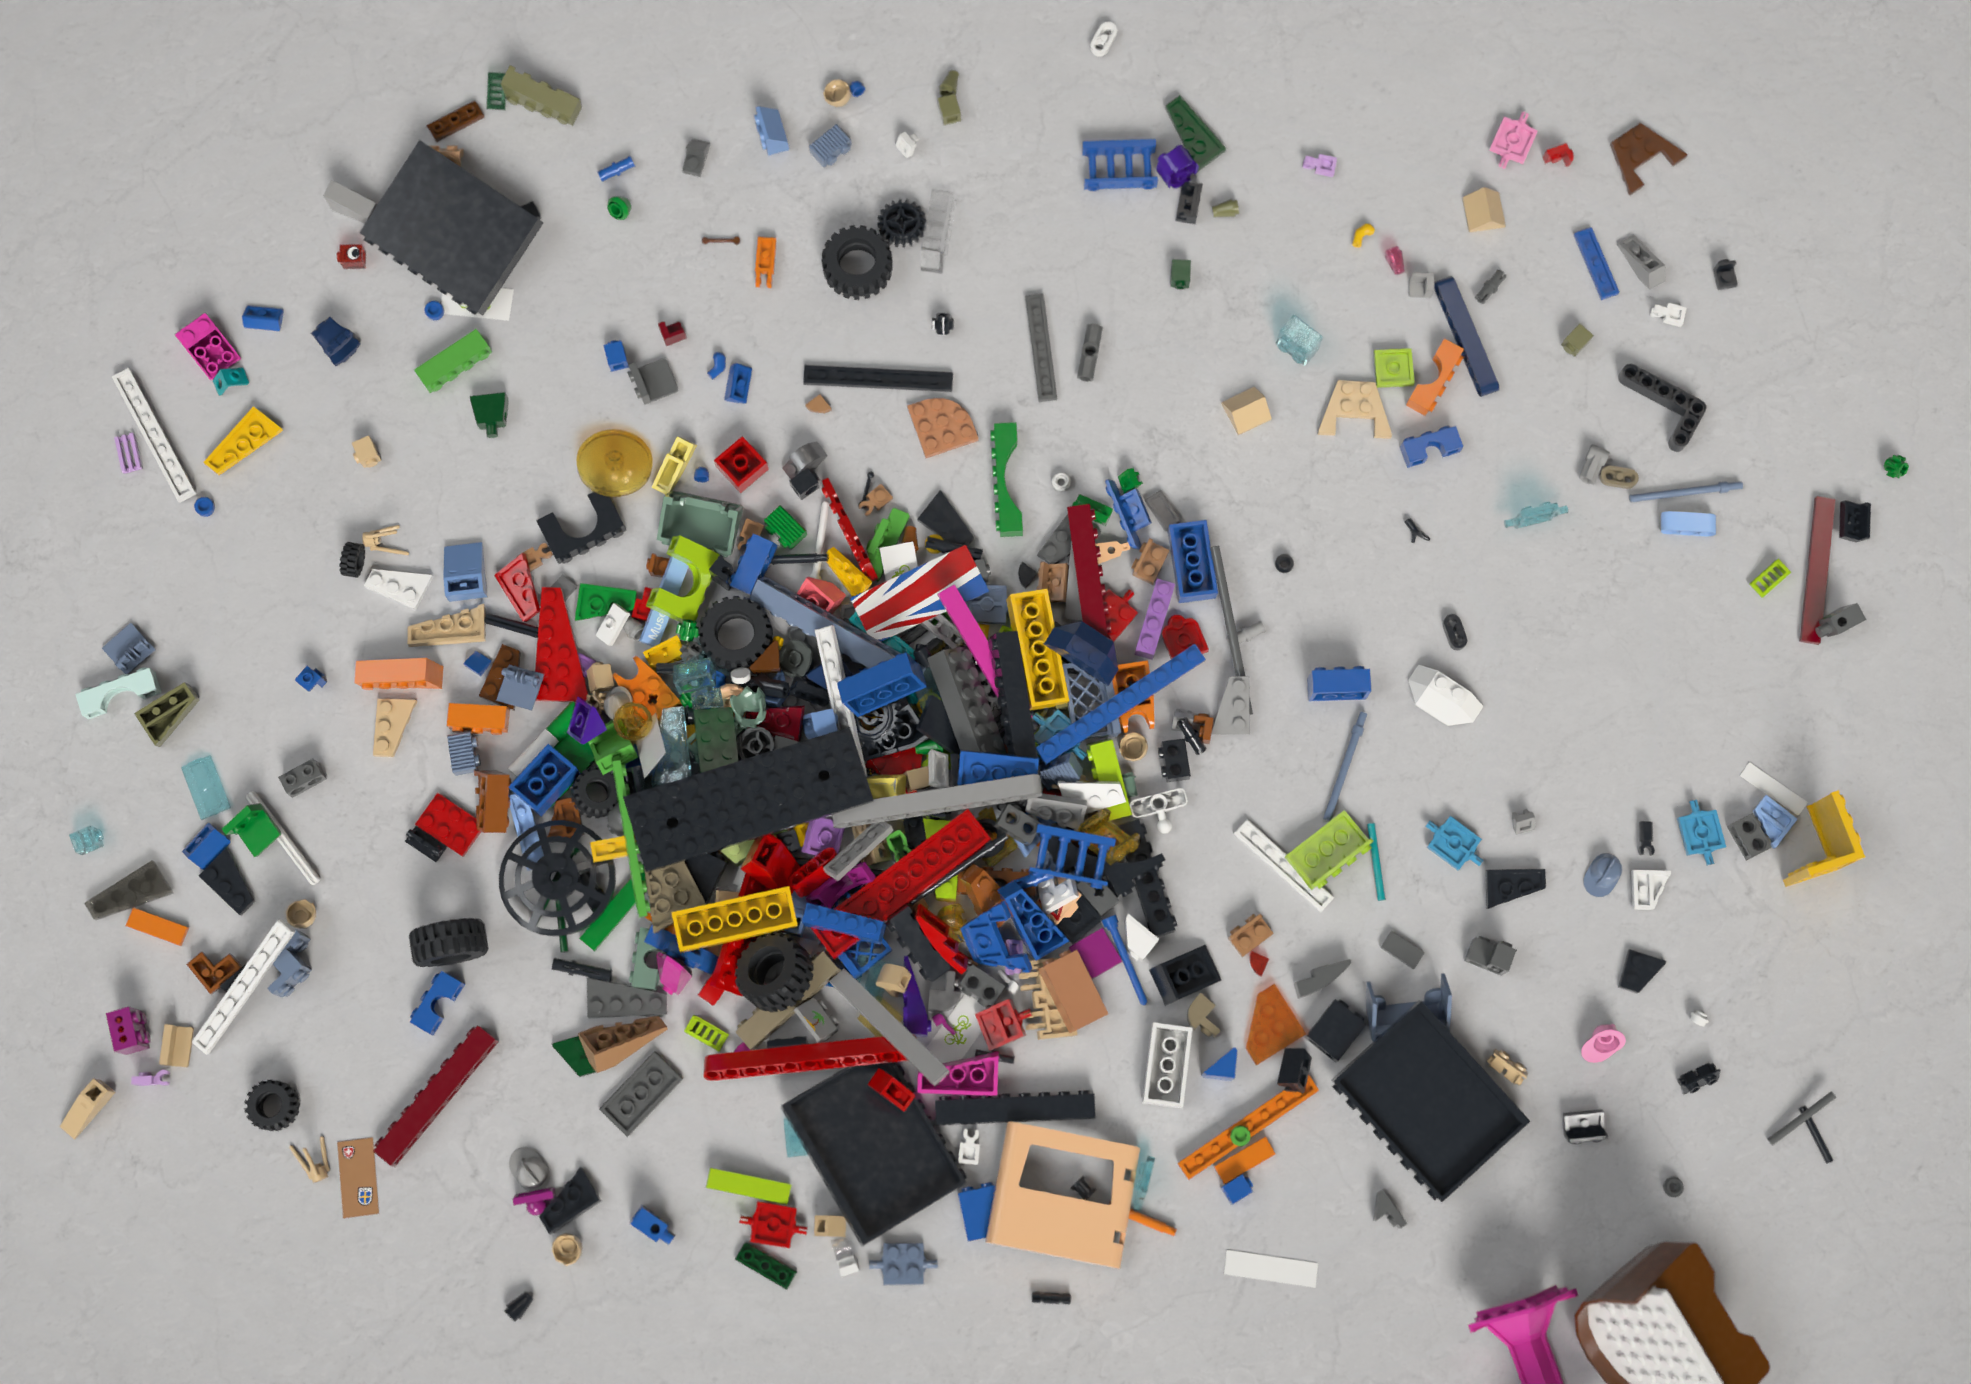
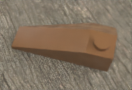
(614, 1044)

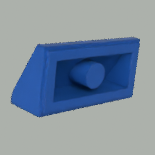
(262, 318)
(738, 383)

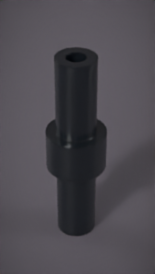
(1002, 1057)

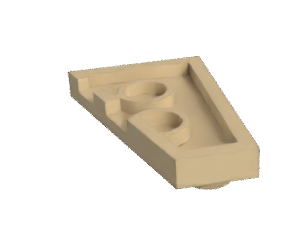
(391, 721)

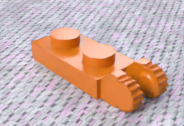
(765, 259)

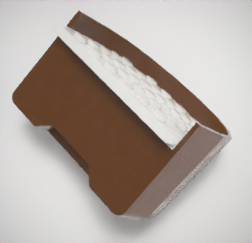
(1666, 1324)

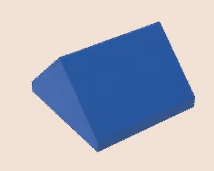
(1224, 1068)

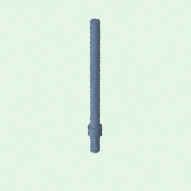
(1721, 487)
(1357, 731)

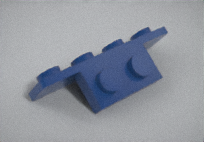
(1131, 512)
(668, 943)

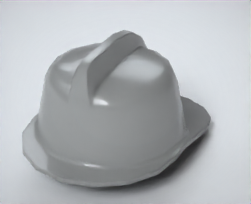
(616, 698)
(529, 1169)

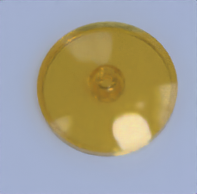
(614, 463)

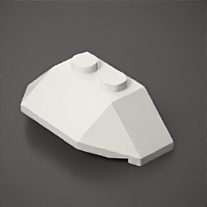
(1443, 697)

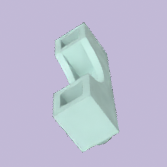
(96, 700)

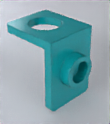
(230, 377)

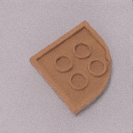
(941, 425)

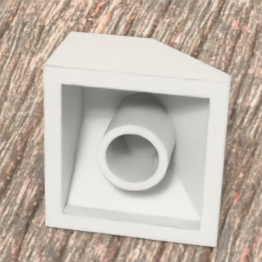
(1138, 939)

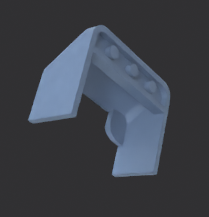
(1383, 1016)

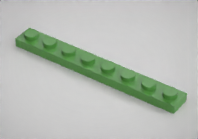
(631, 846)

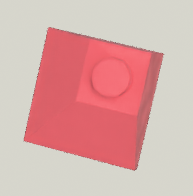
(822, 594)

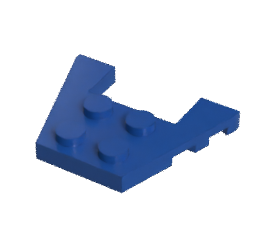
(987, 943)

